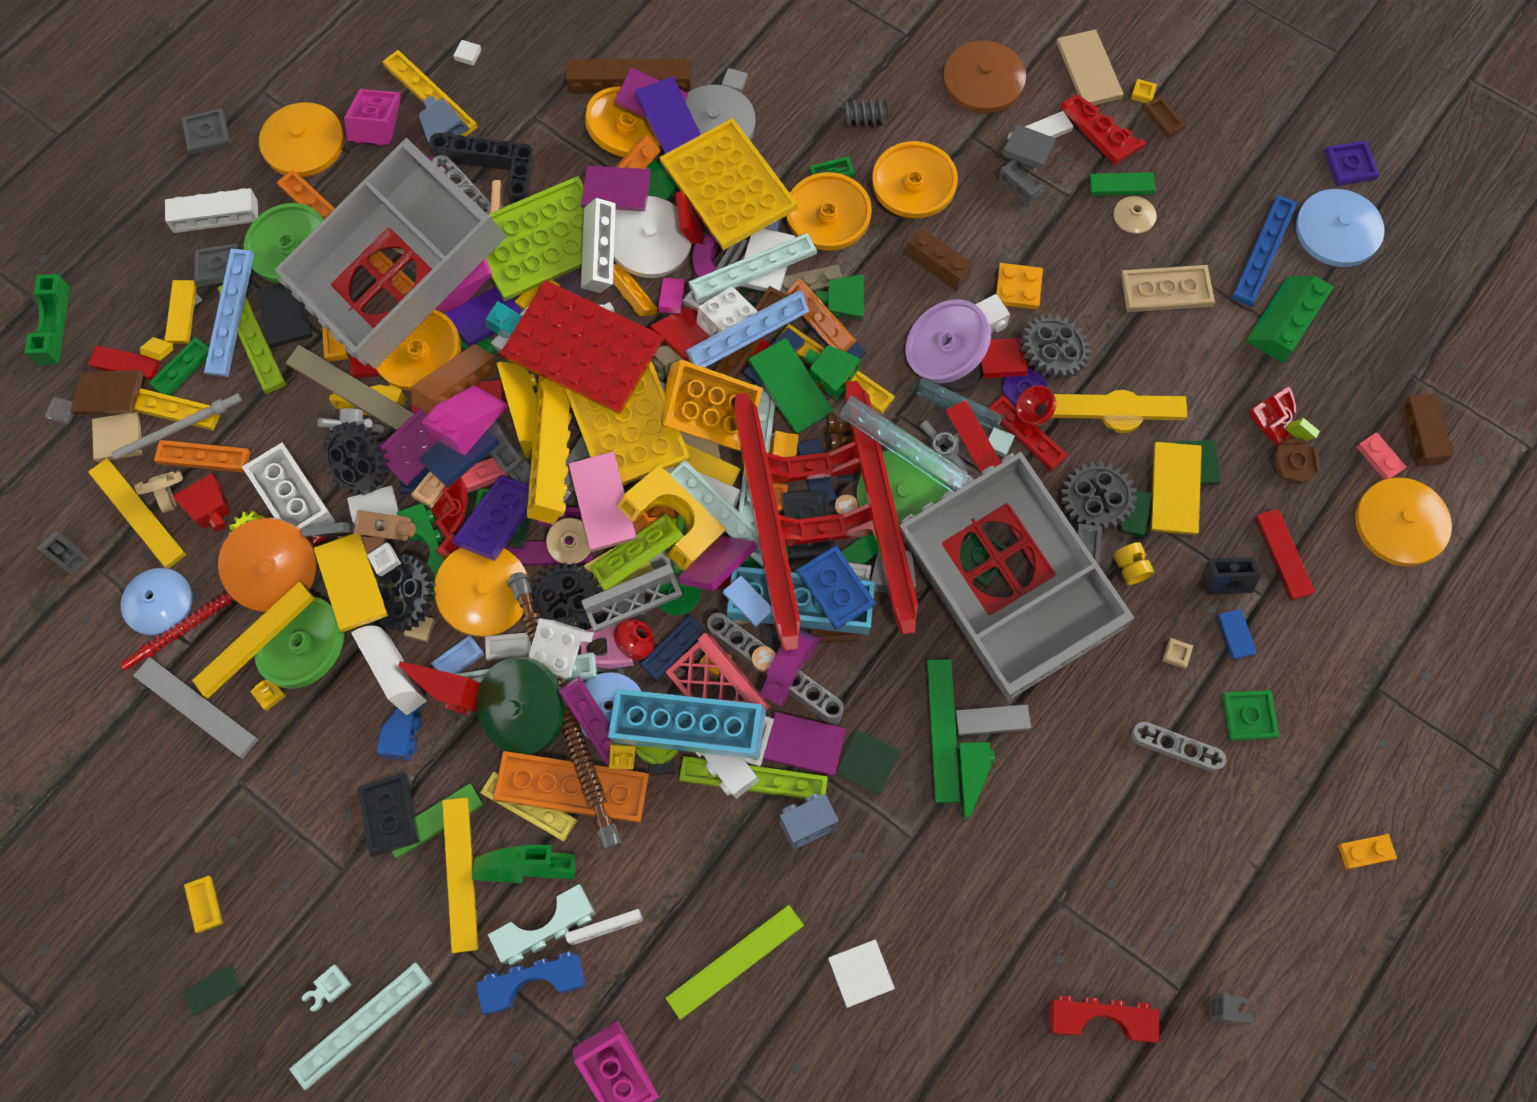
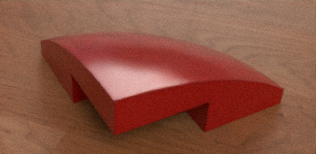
(1274, 415)
(451, 507)

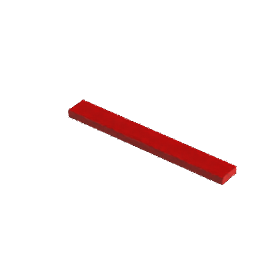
(979, 449)

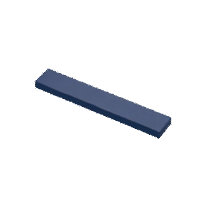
(1264, 251)

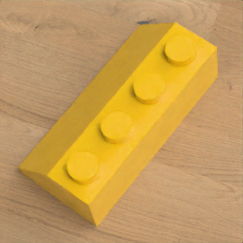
(521, 400)

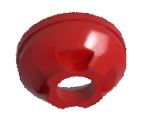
(1031, 400)
(630, 642)

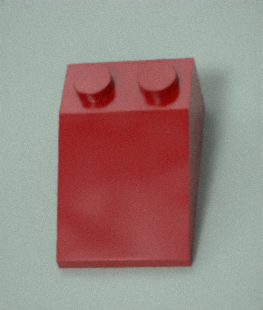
(453, 690)

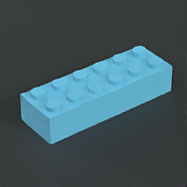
(809, 611)
(687, 723)

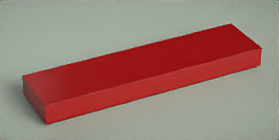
(1029, 436)
(1285, 555)

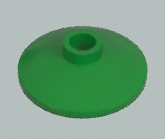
(684, 604)

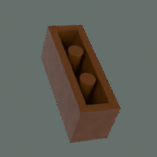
(939, 259)
(1427, 430)

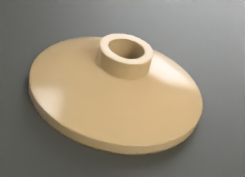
(1133, 221)
(574, 551)

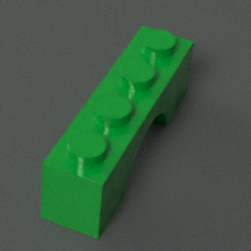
(52, 299)
(426, 534)

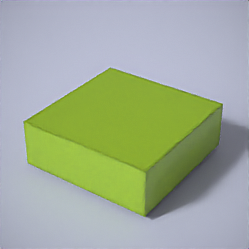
(1302, 429)

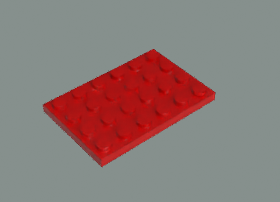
(582, 346)

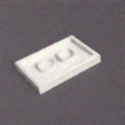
(760, 242)

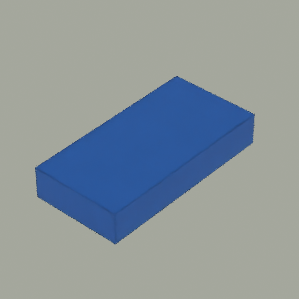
(1236, 634)

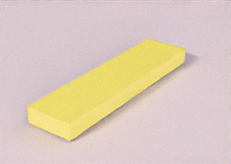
(554, 822)

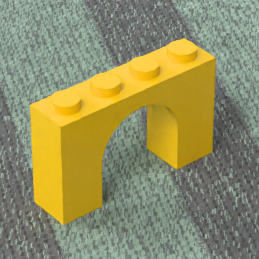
(662, 490)

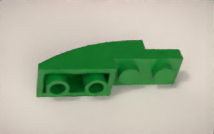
(519, 861)

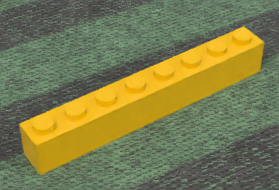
(549, 453)

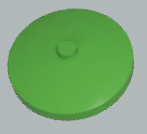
(277, 235)
(909, 487)
(303, 648)

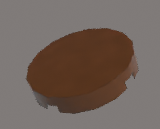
(1296, 460)

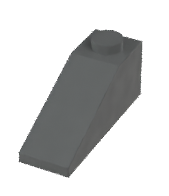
(63, 552)

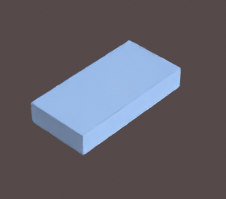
(748, 601)
(459, 657)

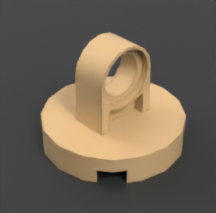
(161, 487)

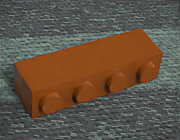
(453, 377)

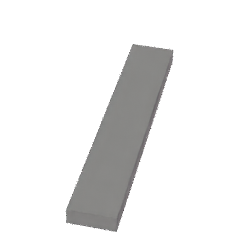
(196, 707)

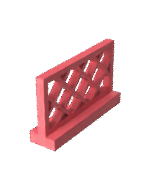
(727, 667)

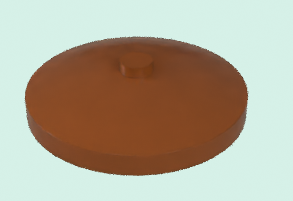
(984, 76)

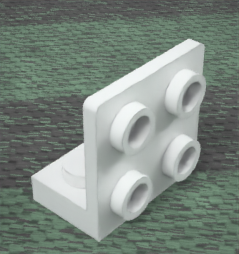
(723, 311)
(558, 645)

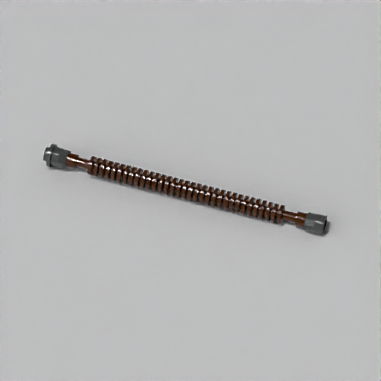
(571, 730)

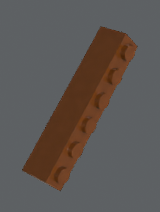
(600, 74)

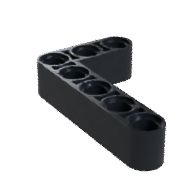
(495, 155)

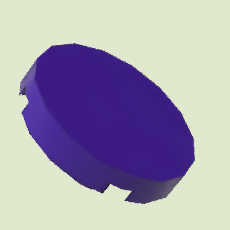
(1016, 385)

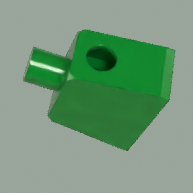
(845, 297)
(832, 369)

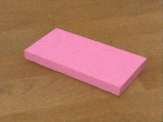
(598, 494)

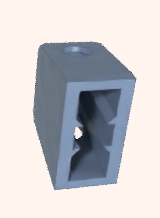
(441, 118)

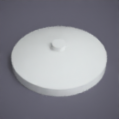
(650, 240)

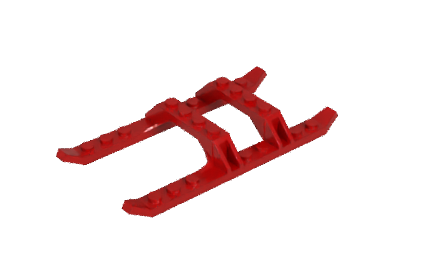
(778, 531)

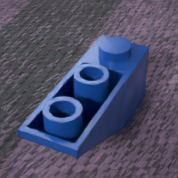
(399, 735)

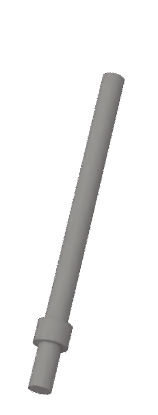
(219, 407)

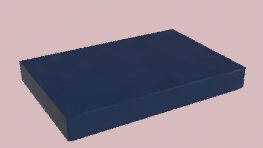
(450, 465)

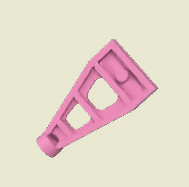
(614, 657)

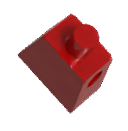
(205, 503)

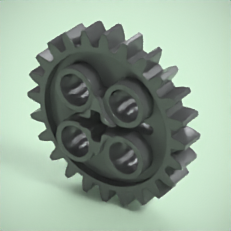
(1054, 347)
(1117, 490)

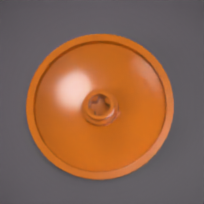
(265, 561)

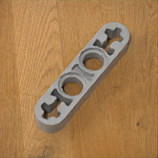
(465, 184)
(1177, 749)

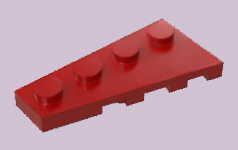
(1108, 137)

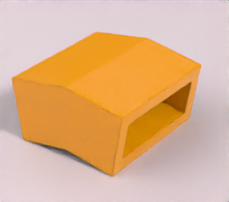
(784, 444)

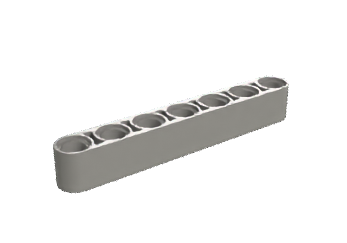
(798, 692)

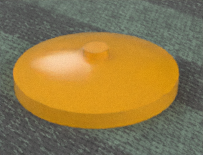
(614, 126)
(301, 139)
(914, 179)
(830, 210)
(422, 352)
(1403, 522)
(475, 593)

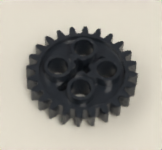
(355, 458)
(556, 583)
(406, 593)

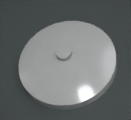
(719, 103)

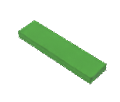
(432, 821)

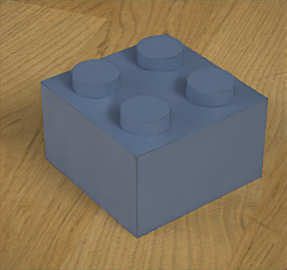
(808, 821)

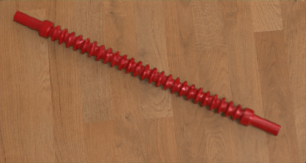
(148, 650)

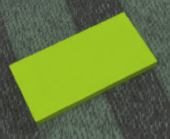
(636, 553)

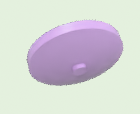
(948, 341)

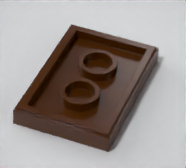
(107, 392)

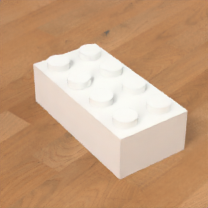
(287, 489)

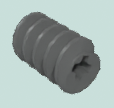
(866, 112)

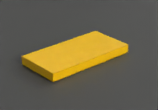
(1176, 488)
(350, 582)

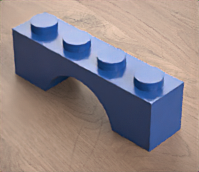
(498, 993)

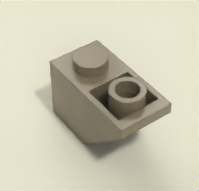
(662, 361)

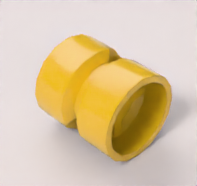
(1133, 563)

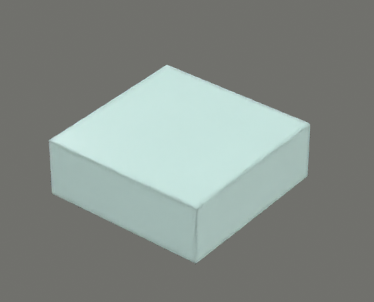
(1001, 441)

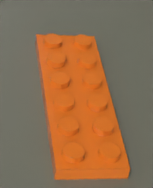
(555, 786)

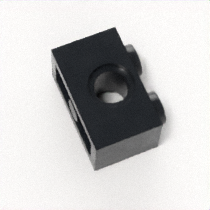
(1230, 575)

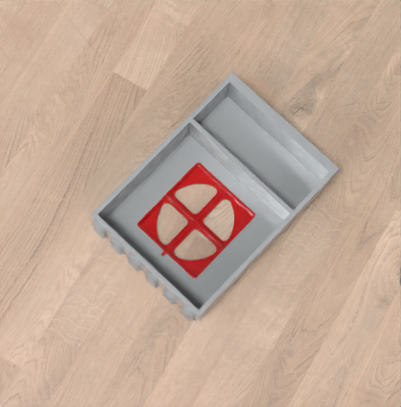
(396, 206)
(1041, 625)

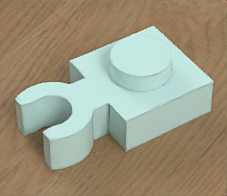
(329, 986)

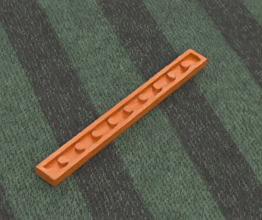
(304, 194)

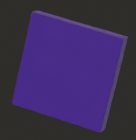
(1351, 163)

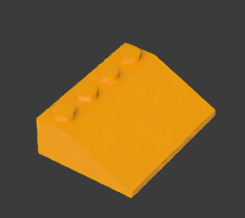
(703, 403)

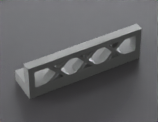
(628, 590)

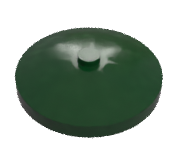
(520, 705)

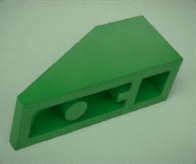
(974, 766)

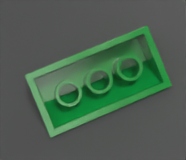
(1289, 315)

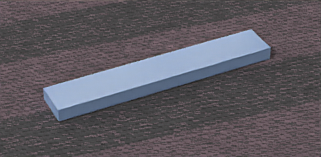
(229, 313)
(748, 330)

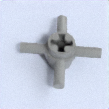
(350, 415)
(946, 439)

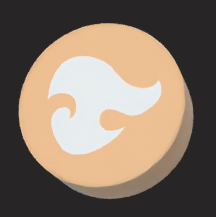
(845, 504)
(763, 658)

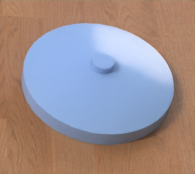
(1339, 227)

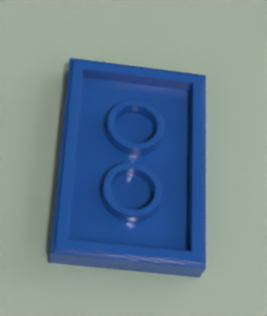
(836, 587)

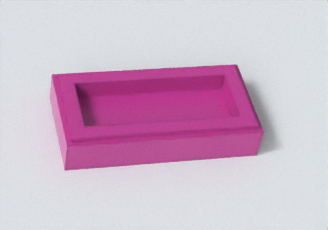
(671, 295)

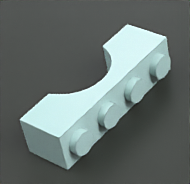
(571, 910)

